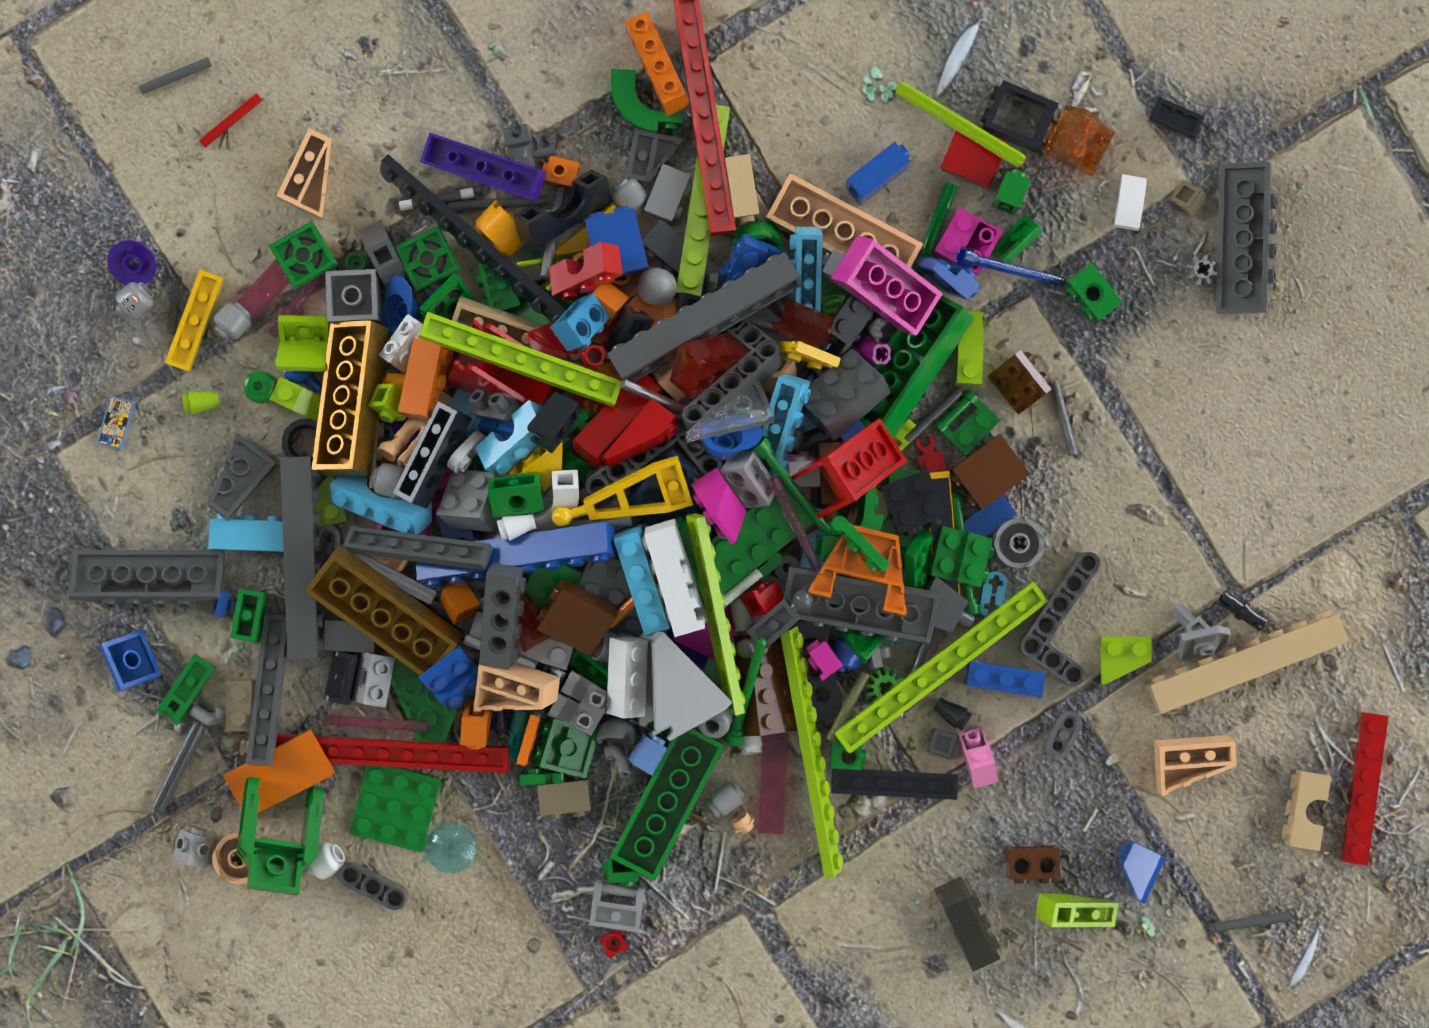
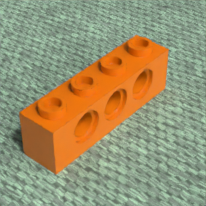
(657, 64)

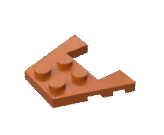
(846, 563)

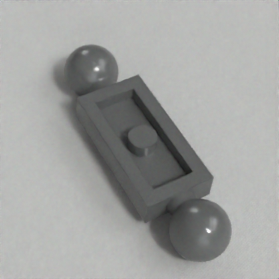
(775, 623)

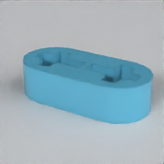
(987, 589)

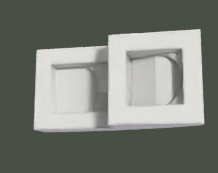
(1130, 202)

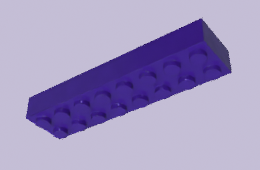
(483, 167)

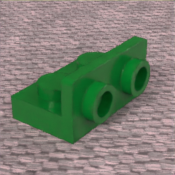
(497, 292)

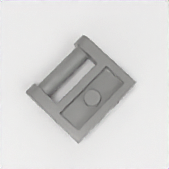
(614, 914)

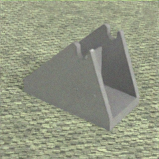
(677, 689)

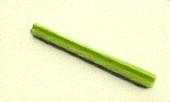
(960, 124)

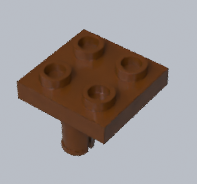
(1020, 381)

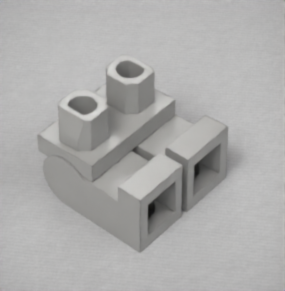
(587, 712)

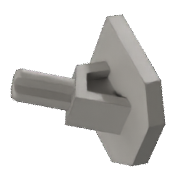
(1198, 636)

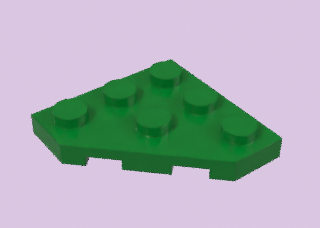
(421, 704)

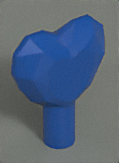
(302, 377)

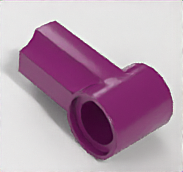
(872, 351)

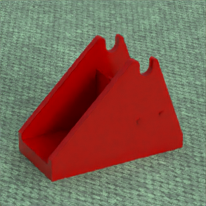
(475, 374)
(856, 464)

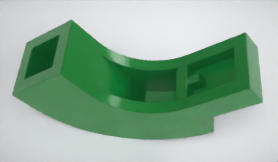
(633, 111)
(865, 518)

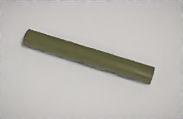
(848, 705)

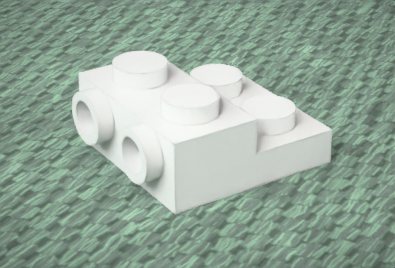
(399, 346)

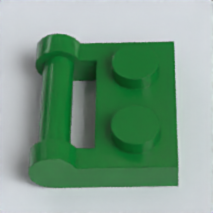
(973, 428)
(918, 560)

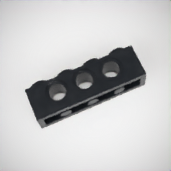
(432, 454)
(832, 704)

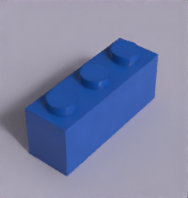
(1005, 679)

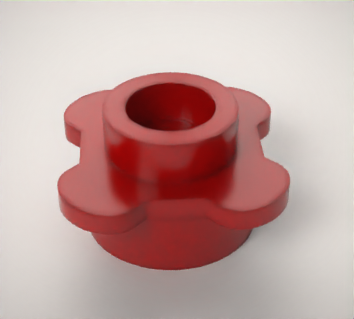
(611, 949)

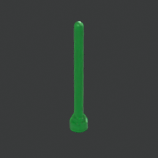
(764, 451)
(972, 606)
(736, 732)

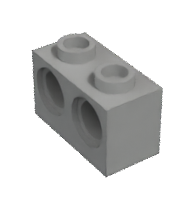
(748, 479)

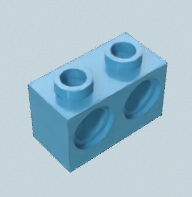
(580, 323)

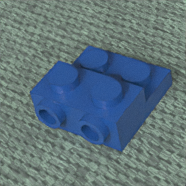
(748, 254)
(952, 279)
(452, 679)

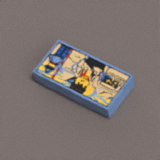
(116, 423)

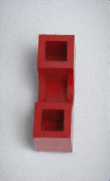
(574, 278)

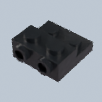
(913, 503)

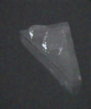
(739, 414)

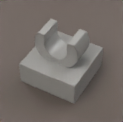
(875, 660)

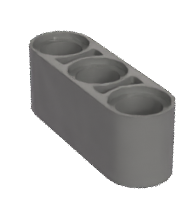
(360, 886)

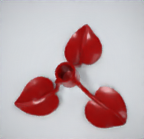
(546, 341)

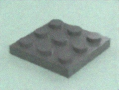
(610, 583)

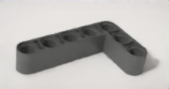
(738, 375)
(678, 440)
(1056, 618)

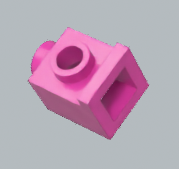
(822, 658)

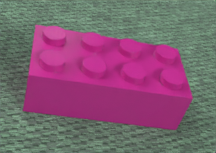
(886, 285)

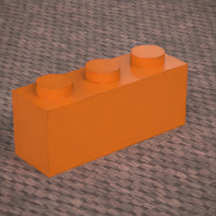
(424, 379)

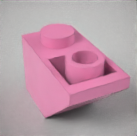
(978, 757)

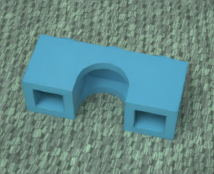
(502, 453)

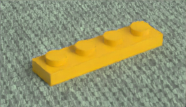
(194, 320)

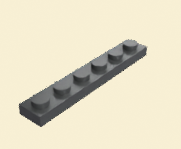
(418, 548)
(268, 692)

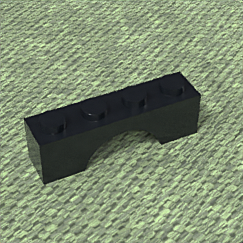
(587, 196)

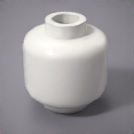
(328, 861)

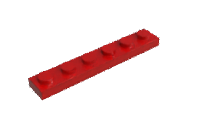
(1364, 788)

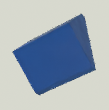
(130, 660)

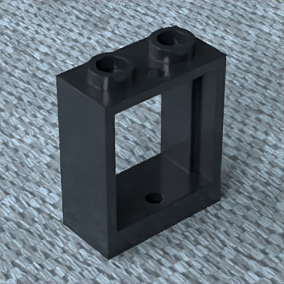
(1011, 136)

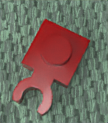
(930, 460)

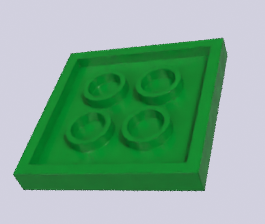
(395, 807)

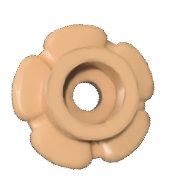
(742, 823)

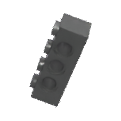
(492, 650)

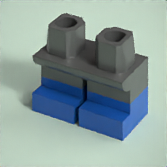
(494, 412)

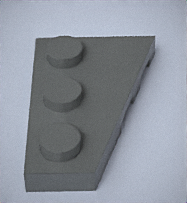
(241, 476)

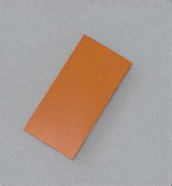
(296, 767)

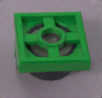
(304, 256)
(427, 259)
(443, 297)

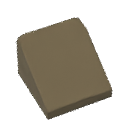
(1188, 198)

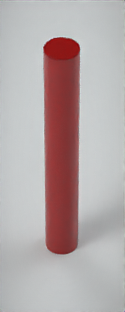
(230, 120)

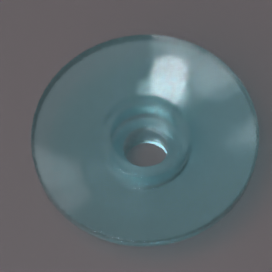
(460, 838)

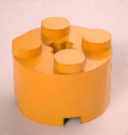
(499, 228)

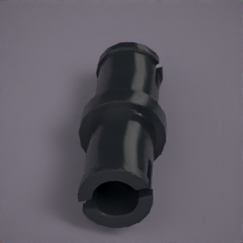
(1242, 610)

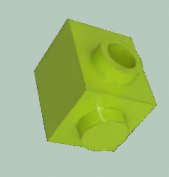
(386, 402)

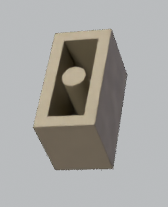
(239, 704)
(564, 798)

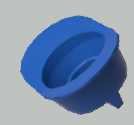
(398, 303)
(729, 444)

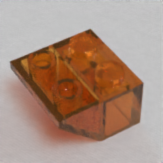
(1079, 139)

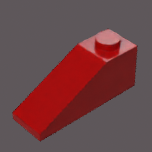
(643, 433)

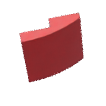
(971, 161)

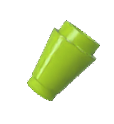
(198, 401)

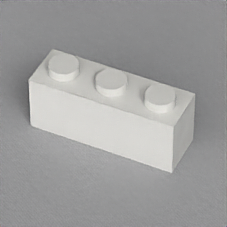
(627, 677)

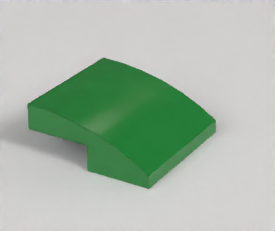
(543, 580)

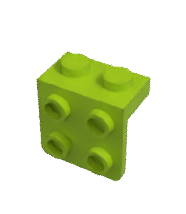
(302, 343)

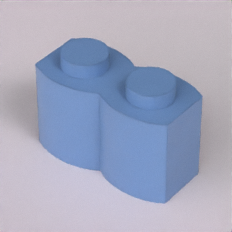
(648, 752)

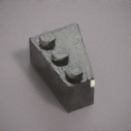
(968, 924)

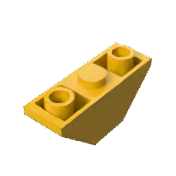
(540, 461)

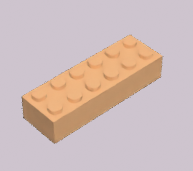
(808, 206)

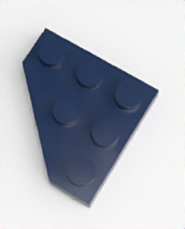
(650, 492)

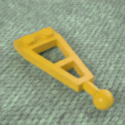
(671, 483)

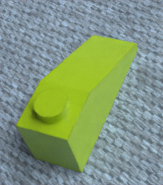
(970, 354)
(296, 398)
(1075, 911)

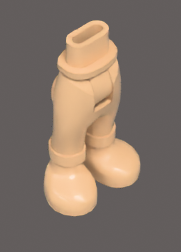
(391, 449)

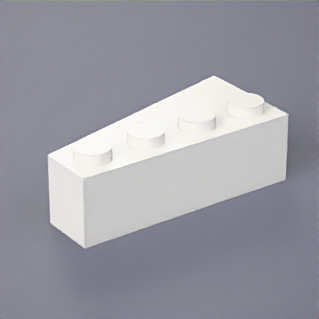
(675, 577)

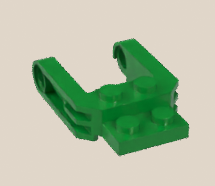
(276, 863)

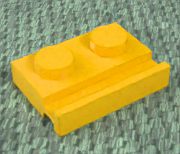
(815, 358)

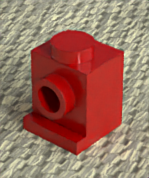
(762, 598)

